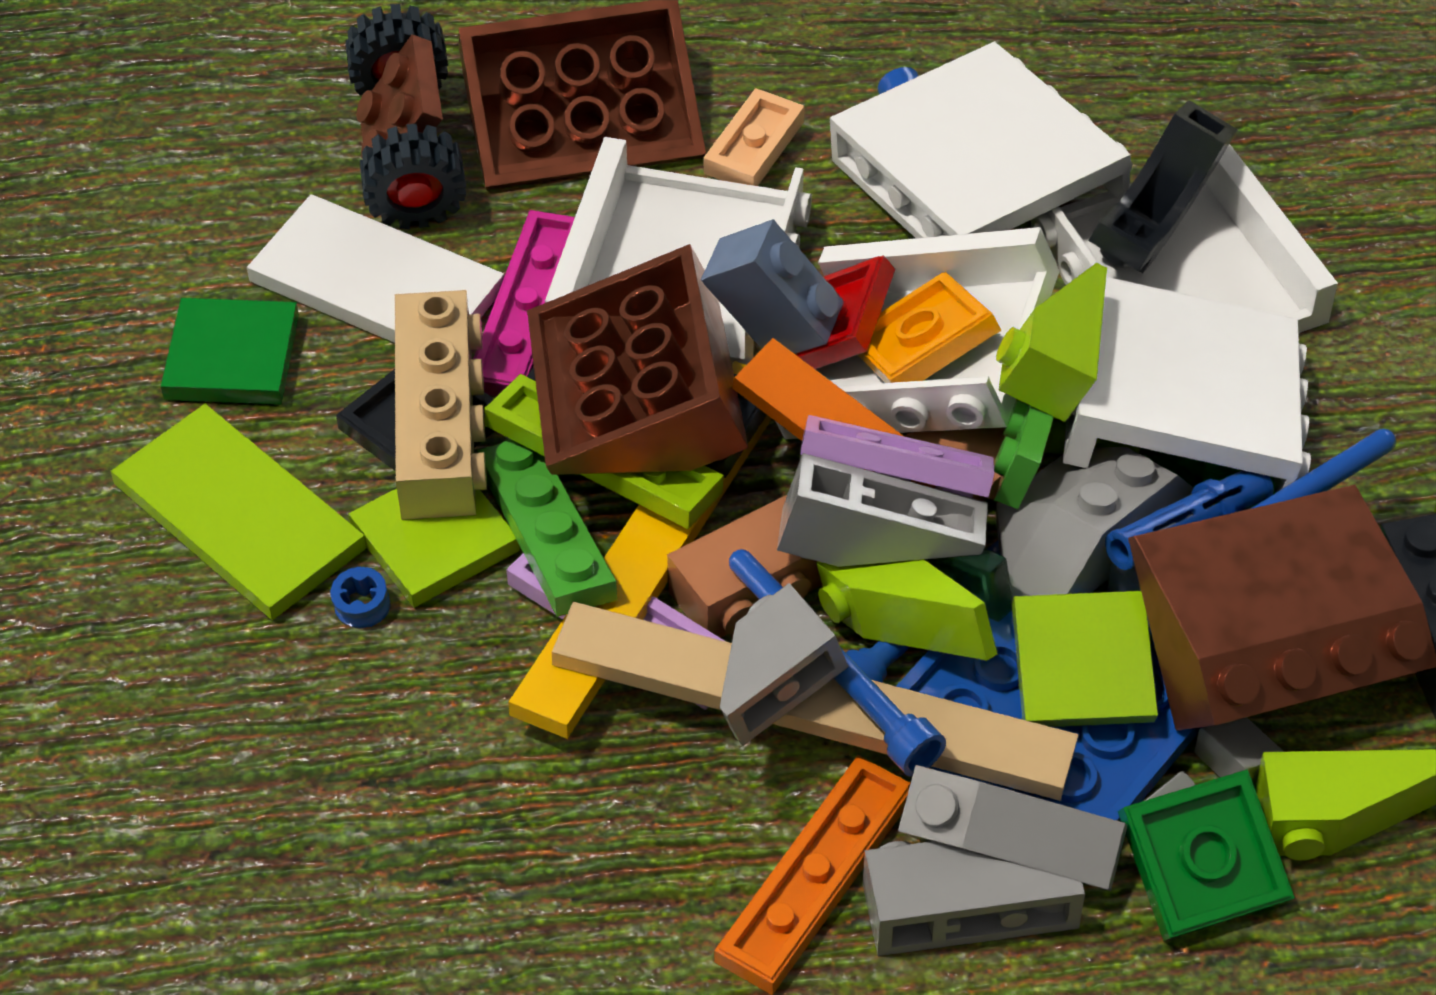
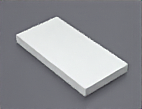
(358, 265)

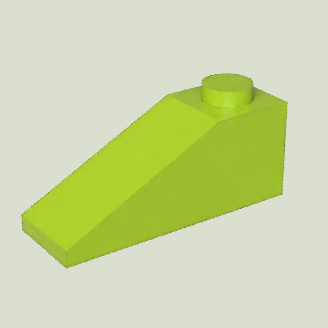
(1057, 347)
(907, 607)
(1338, 798)

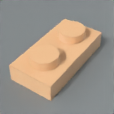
(754, 139)

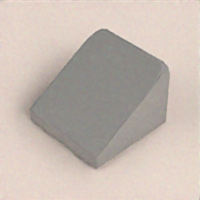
(1233, 747)

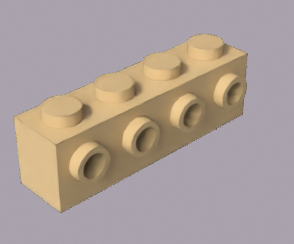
(436, 406)

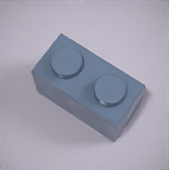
(772, 288)

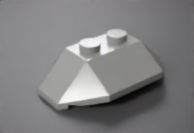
(1062, 523)

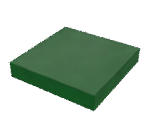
(230, 351)
(1205, 854)

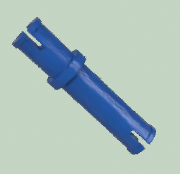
(1236, 492)

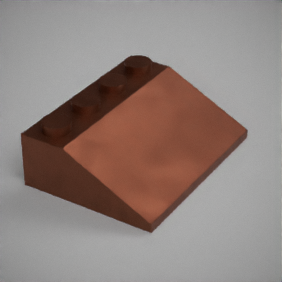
(563, 81)
(636, 373)
(1278, 607)

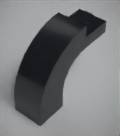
(1164, 188)

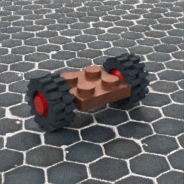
(399, 73)

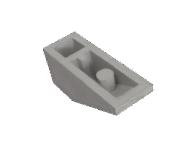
(872, 518)
(1012, 827)
(952, 897)

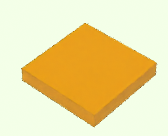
(927, 331)

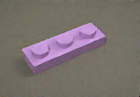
(899, 456)

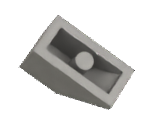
(776, 662)

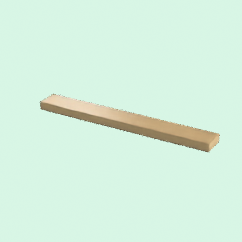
(695, 669)

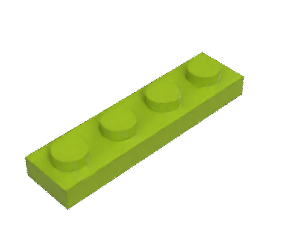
(672, 494)

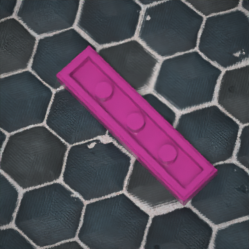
(524, 286)

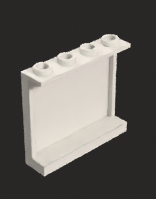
(974, 148)
(646, 212)
(1226, 249)
(1003, 270)
(1195, 384)

